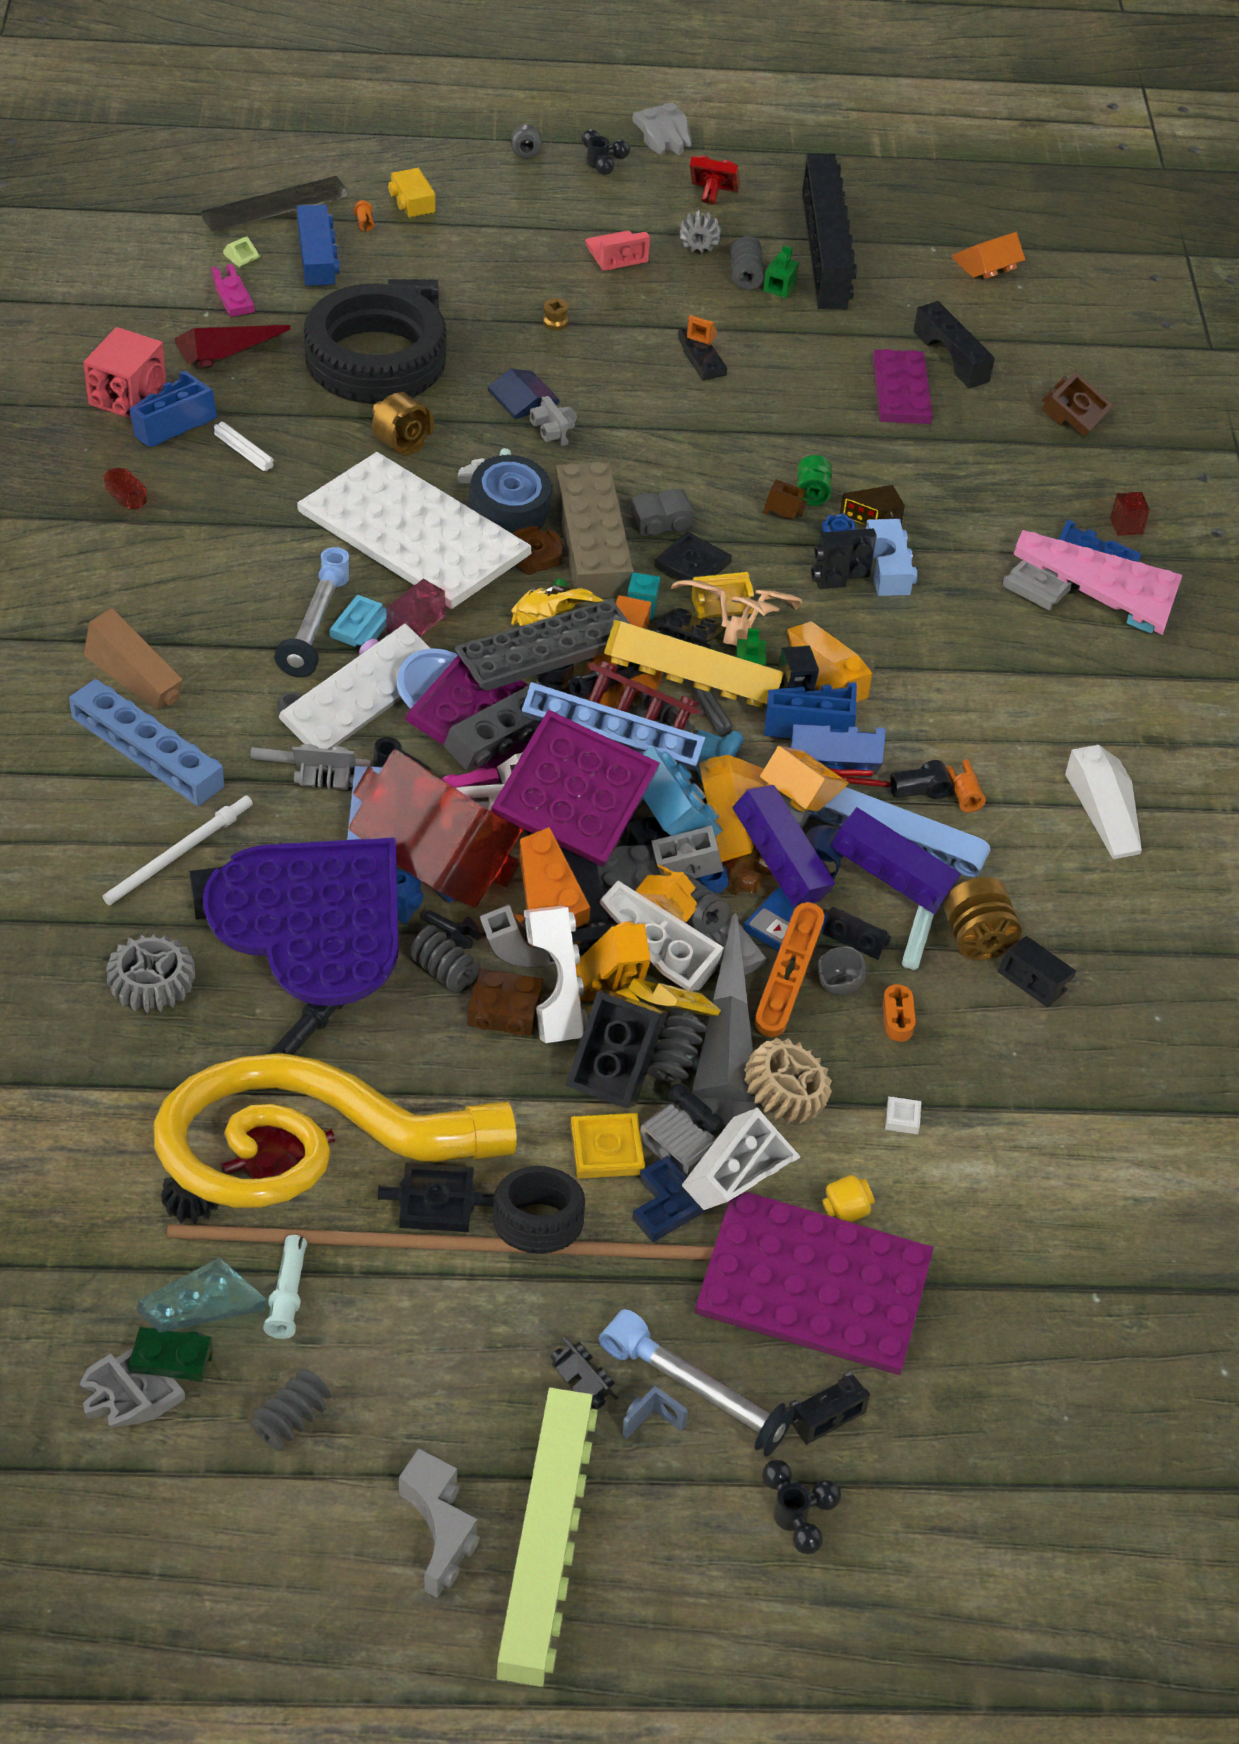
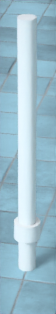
(223, 818)

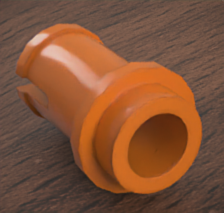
(363, 211)

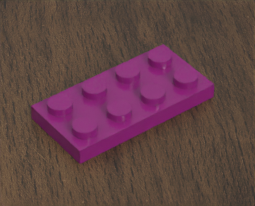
(902, 386)

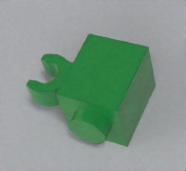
(781, 273)
(752, 648)

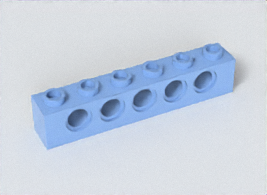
(615, 724)

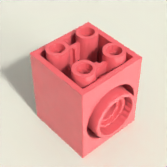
(124, 371)

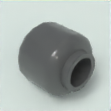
(526, 141)

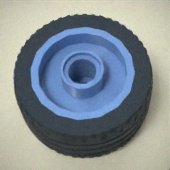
(511, 492)

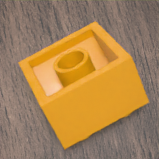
(802, 779)

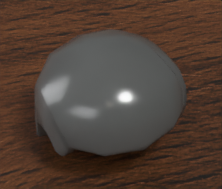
(842, 970)

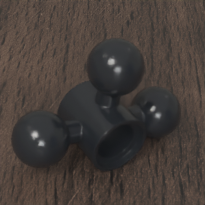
(600, 150)
(824, 1495)

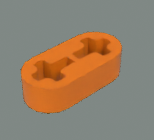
(892, 1012)

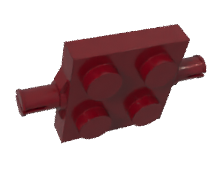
(275, 1154)

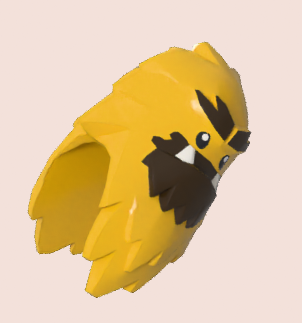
(546, 603)

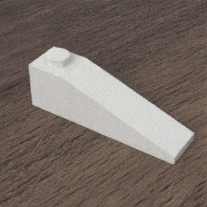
(1107, 798)

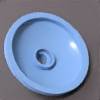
(420, 672)

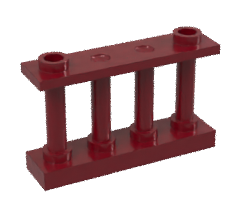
(608, 671)

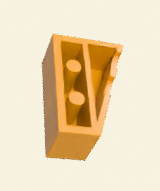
(614, 960)

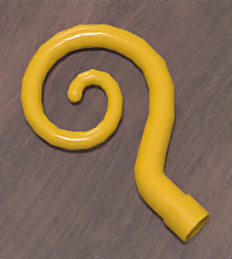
(476, 1132)

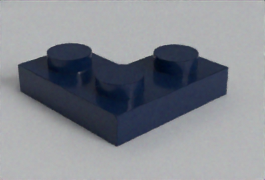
(671, 1204)

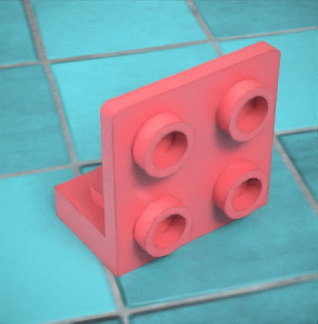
(619, 249)

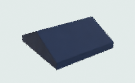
(520, 392)

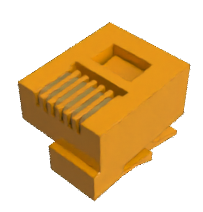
(670, 892)

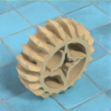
(787, 1080)

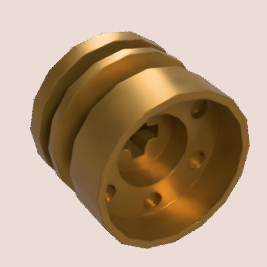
(982, 918)

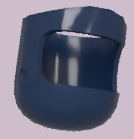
(821, 840)

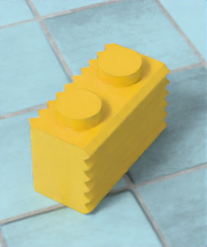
(412, 192)

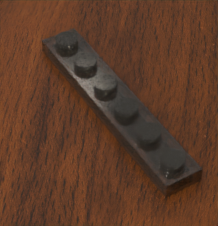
(273, 203)

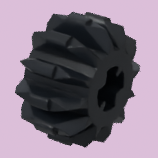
(184, 1203)

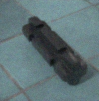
(695, 1108)

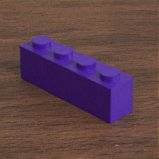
(783, 845)
(895, 860)

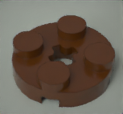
(547, 551)

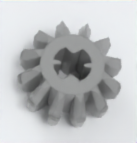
(700, 232)

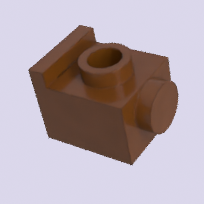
(785, 500)

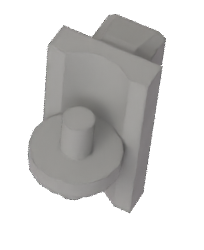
(553, 420)

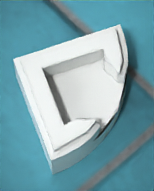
(465, 473)

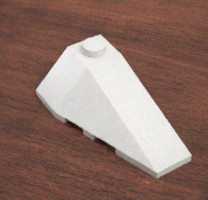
(673, 945)

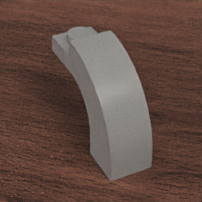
(510, 940)

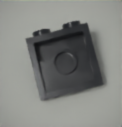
(843, 557)

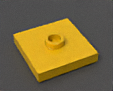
(607, 1145)

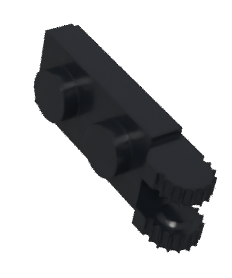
(702, 357)

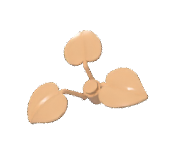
(738, 626)

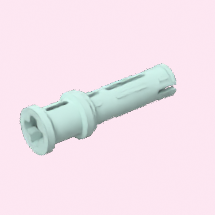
(284, 1299)

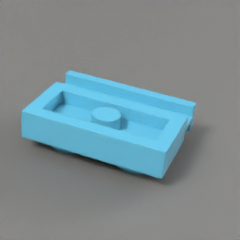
(359, 622)

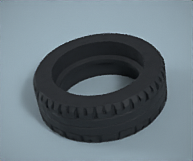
(375, 309)

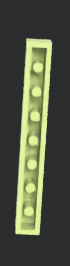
(544, 1539)

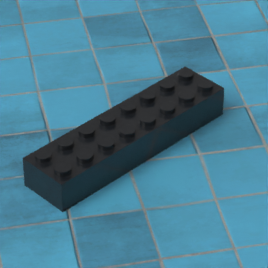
(828, 231)

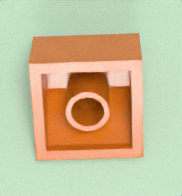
(991, 256)

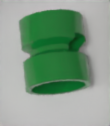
(815, 477)

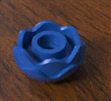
(838, 523)

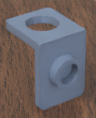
(653, 1401)

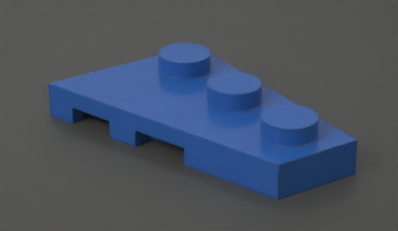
(1075, 536)

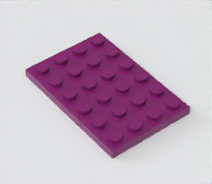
(815, 1281)

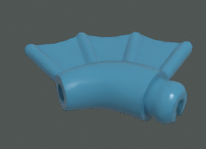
(718, 746)

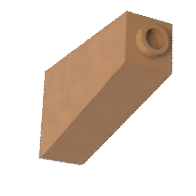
(130, 660)

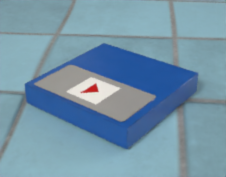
(772, 920)

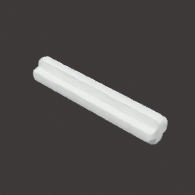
(243, 446)

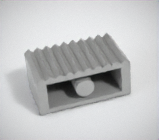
(675, 1135)

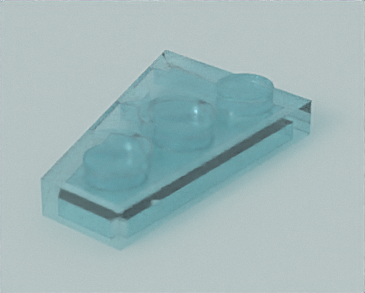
(201, 1297)

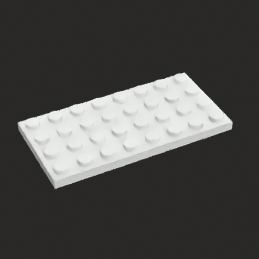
(414, 528)

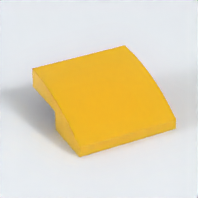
(673, 997)

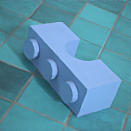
(893, 559)

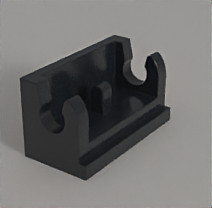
(1036, 971)
(829, 1408)

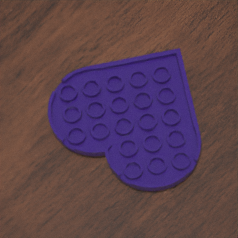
(316, 913)

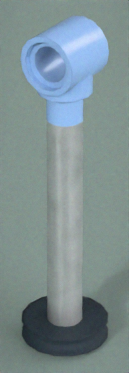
(297, 655)
(629, 1337)

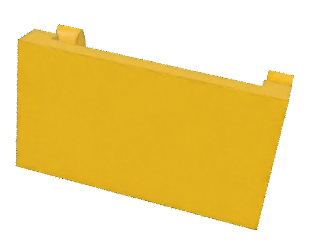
(734, 585)

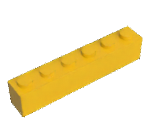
(692, 662)

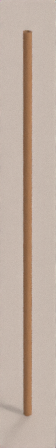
(431, 1242)

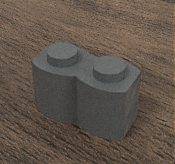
(662, 512)

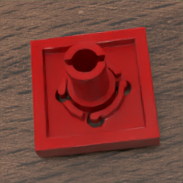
(714, 176)

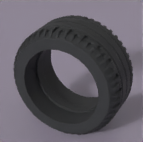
(535, 1232)

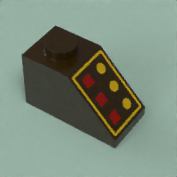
(872, 504)

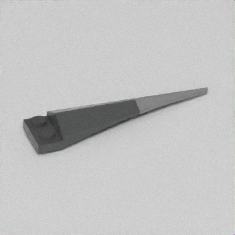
(727, 1040)

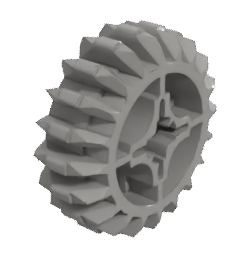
(150, 972)

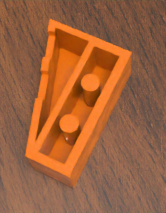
(549, 878)

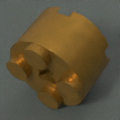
(402, 423)

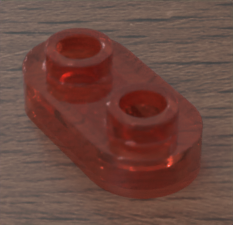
(125, 488)

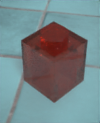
(1129, 513)

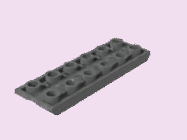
(540, 645)

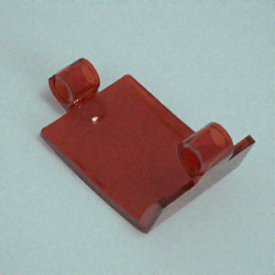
(437, 829)

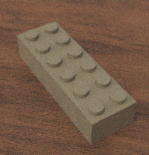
(593, 529)

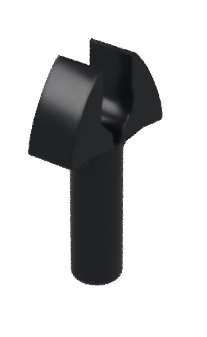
(456, 930)

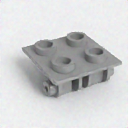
(337, 760)

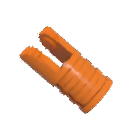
(967, 788)

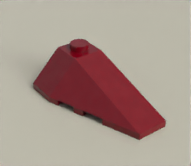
(213, 344)

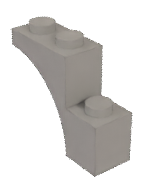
(432, 1489)

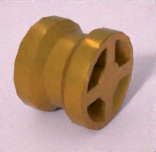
(555, 314)

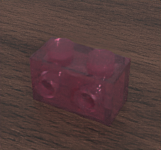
(418, 608)

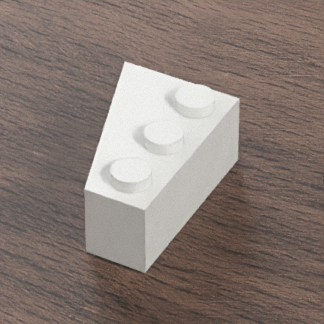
(738, 1160)

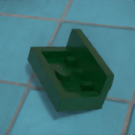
(171, 1354)

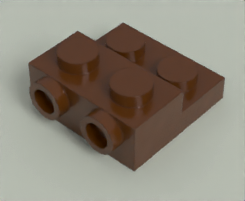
(1076, 403)
(504, 1002)

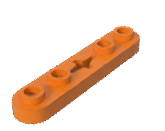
(779, 993)

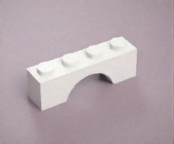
(561, 1014)

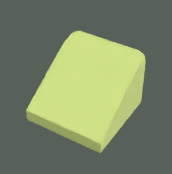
(241, 252)

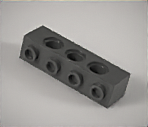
(491, 731)

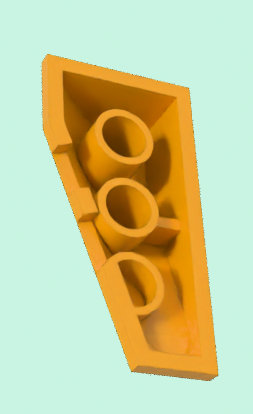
(835, 661)
(724, 784)

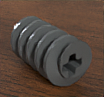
(747, 263)
(710, 911)
(444, 959)
(675, 1045)
(288, 1407)

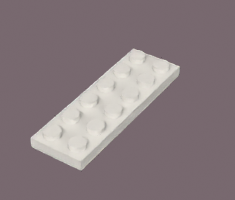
(353, 693)

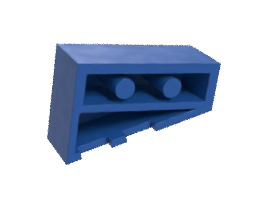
(173, 410)
(803, 707)

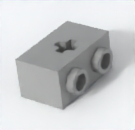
(689, 852)

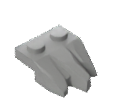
(664, 128)
(127, 1395)

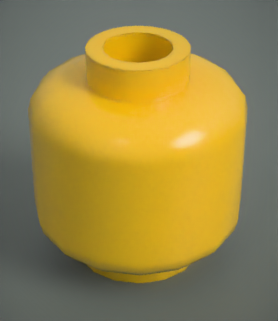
(848, 1199)

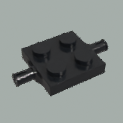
(436, 1197)

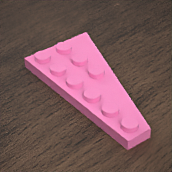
(1108, 578)

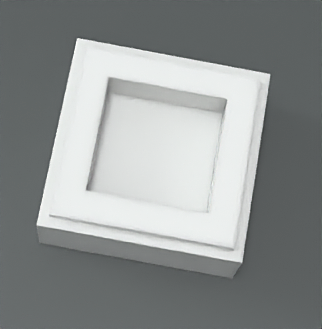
(903, 1115)

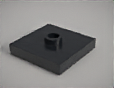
(692, 558)

